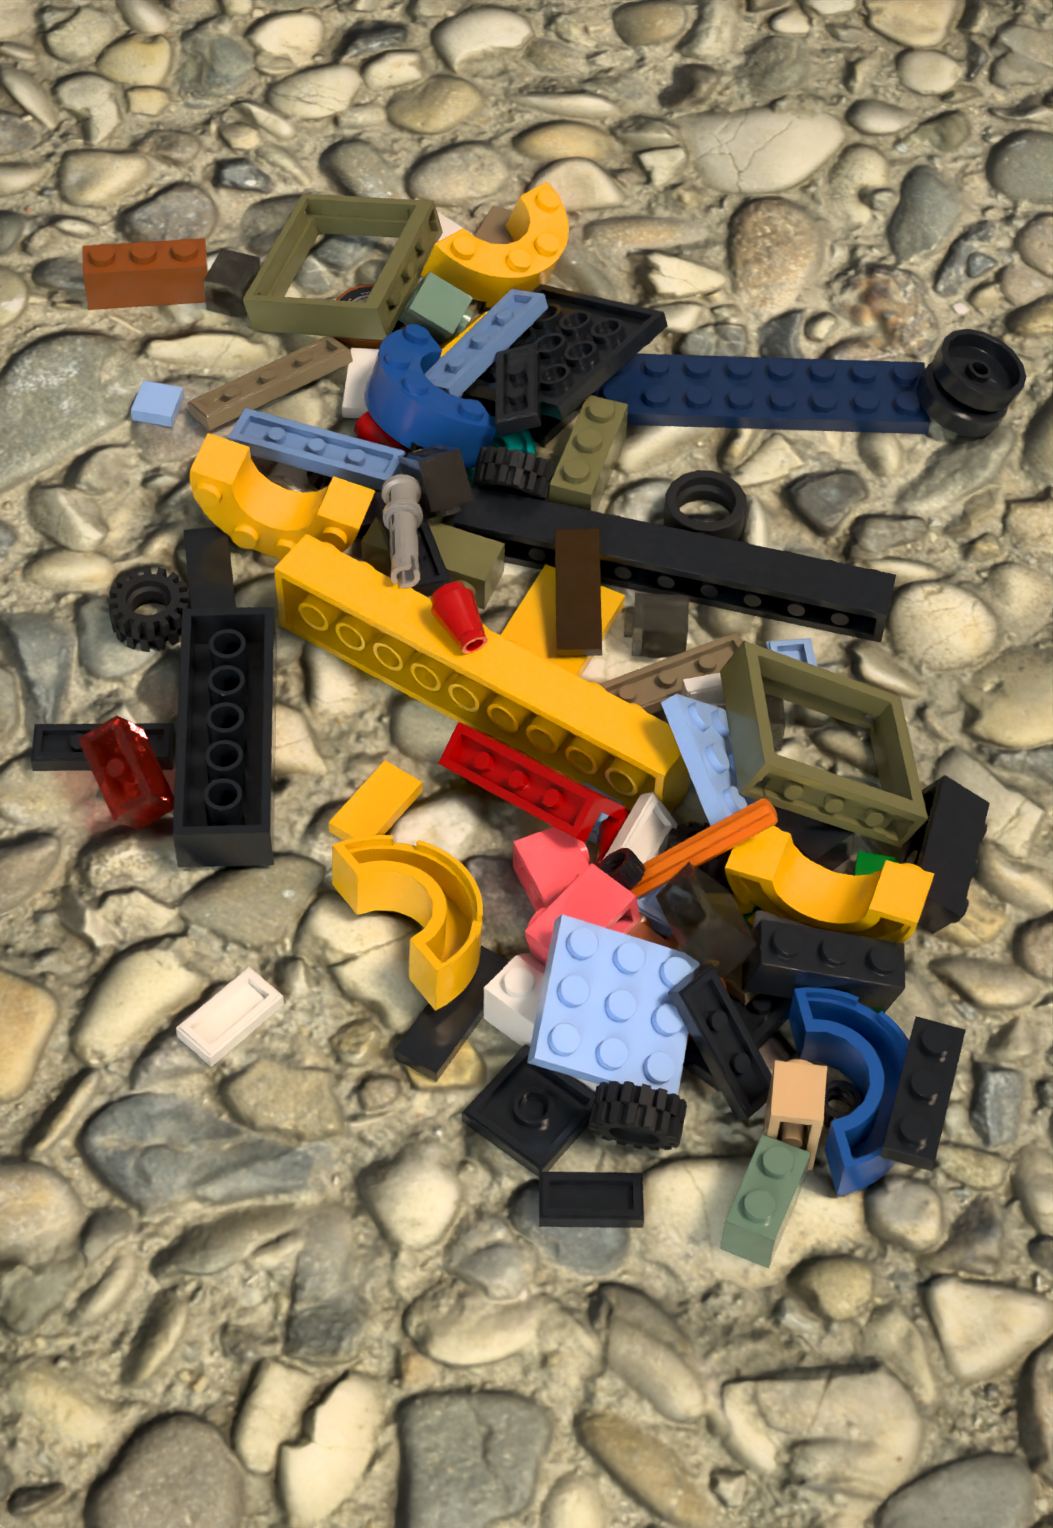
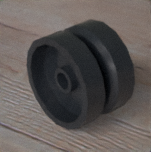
(971, 383)

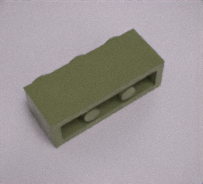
(590, 454)
(467, 557)

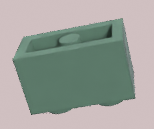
(438, 308)
(765, 1201)

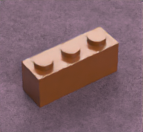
(144, 273)

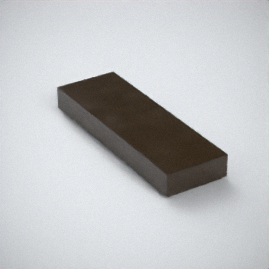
(578, 592)

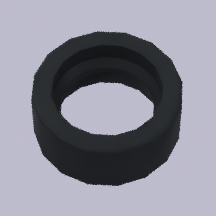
(706, 486)

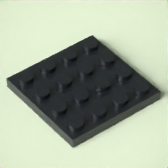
(579, 346)

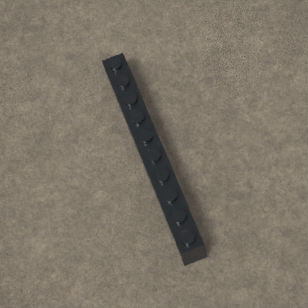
(691, 564)

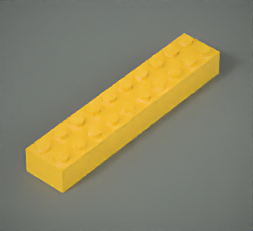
(497, 690)

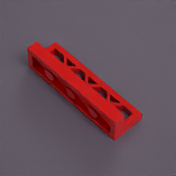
(526, 782)

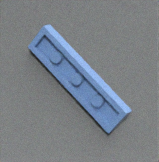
(491, 334)
(316, 449)

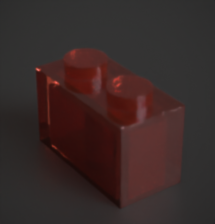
(127, 772)

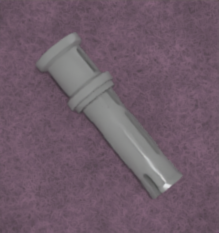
(402, 518)

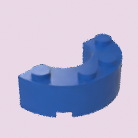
(413, 407)
(871, 1053)

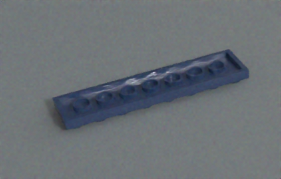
(770, 393)

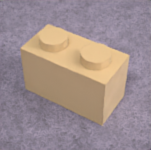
(796, 1105)

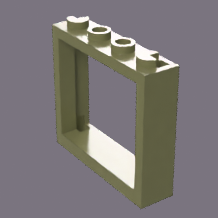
(410, 220)
(880, 814)

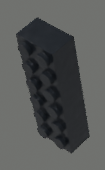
(226, 738)

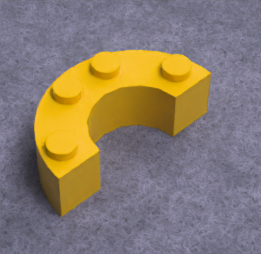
(492, 270)
(265, 514)
(795, 888)
(432, 890)

